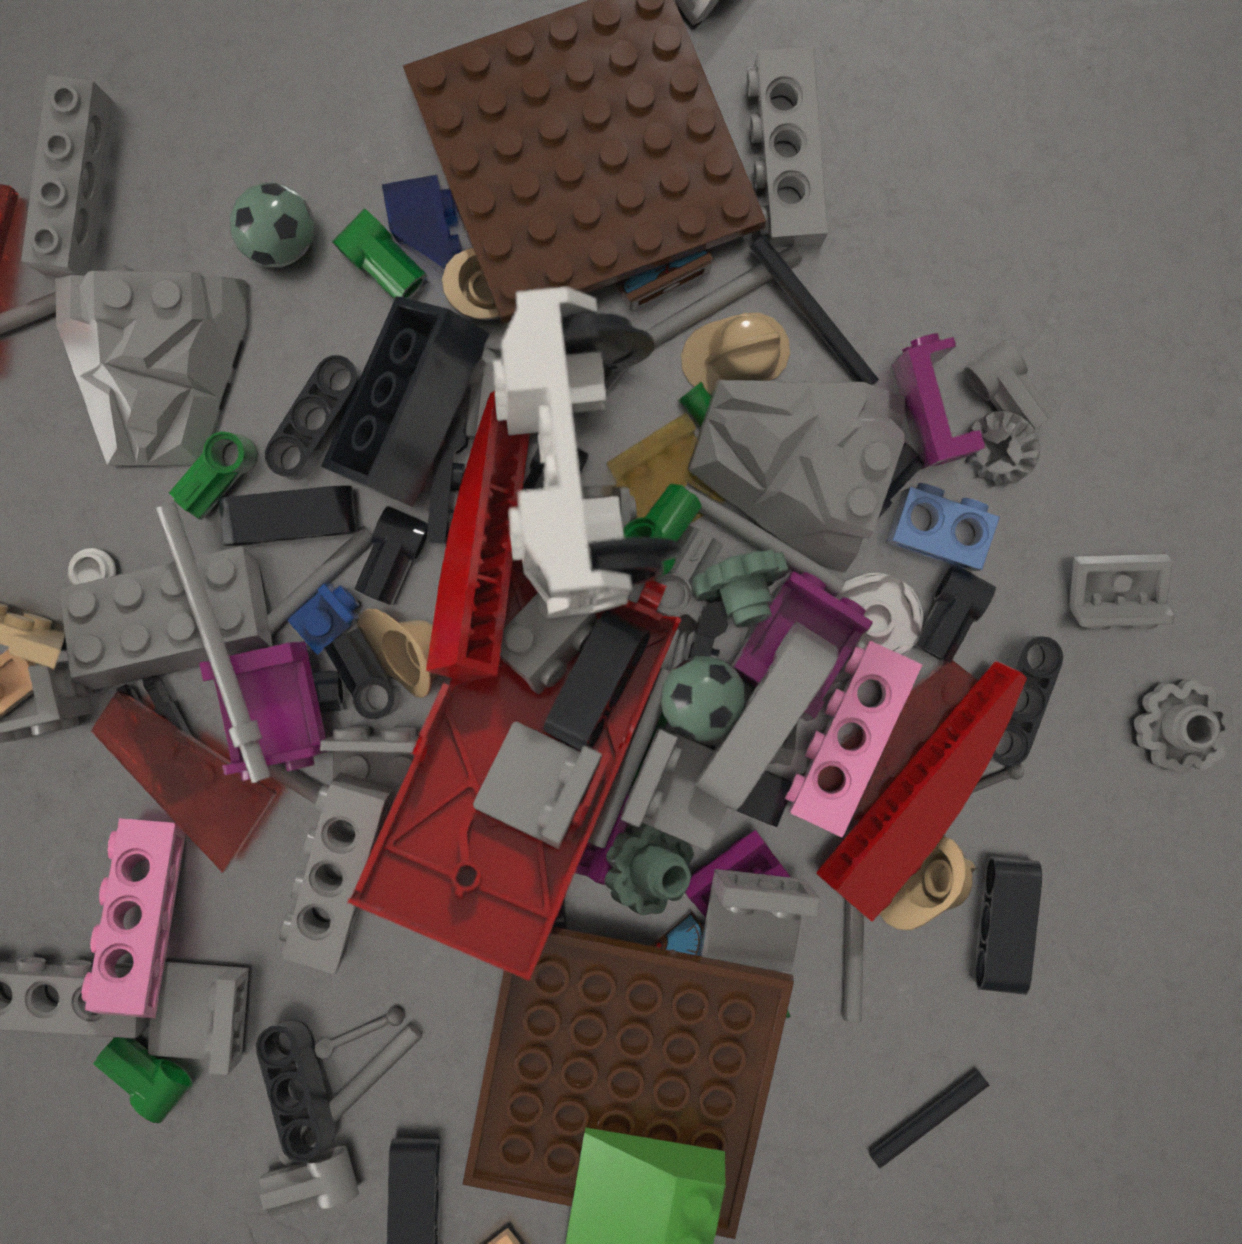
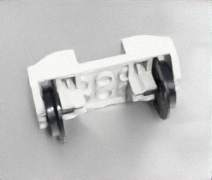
(548, 371)

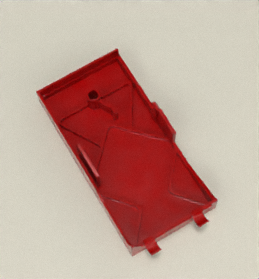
(463, 872)

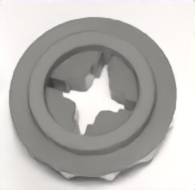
(1023, 447)

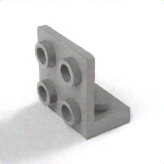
(374, 758)
(537, 784)
(667, 793)
(756, 918)
(201, 1014)

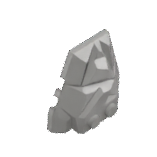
(151, 357)
(803, 459)

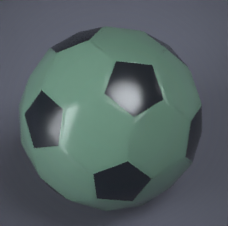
(272, 224)
(703, 698)

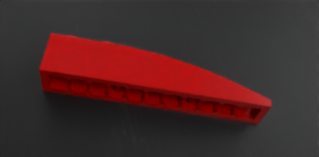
(478, 555)
(924, 797)

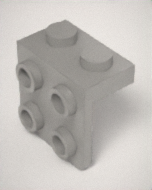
(57, 700)

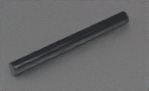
(812, 311)

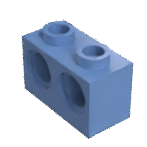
(940, 538)

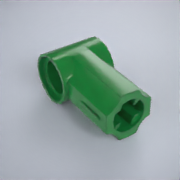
(373, 249)
(210, 476)
(666, 518)
(152, 1083)

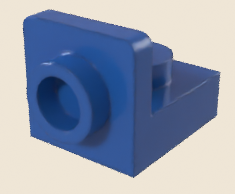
(325, 616)

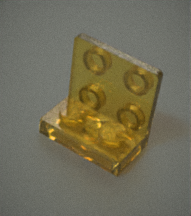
(657, 462)

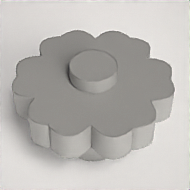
(1184, 726)

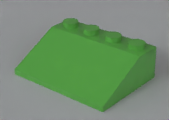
(645, 1191)

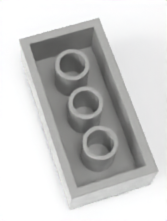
(144, 623)

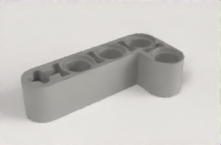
(769, 716)

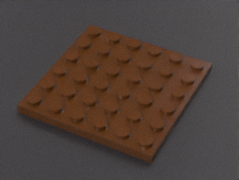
(583, 148)
(627, 1047)

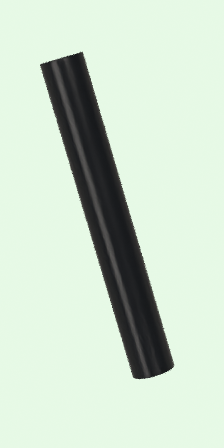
(929, 1119)

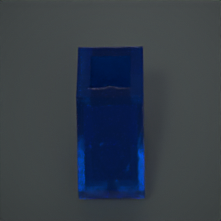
(419, 219)

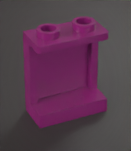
(925, 406)
(805, 602)
(283, 701)

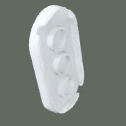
(891, 608)

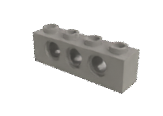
(789, 74)
(66, 176)
(326, 943)
(34, 1012)

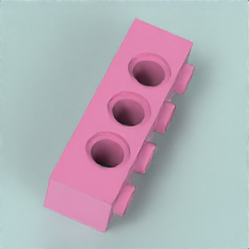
(835, 808)
(147, 942)

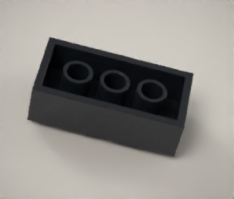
(406, 399)

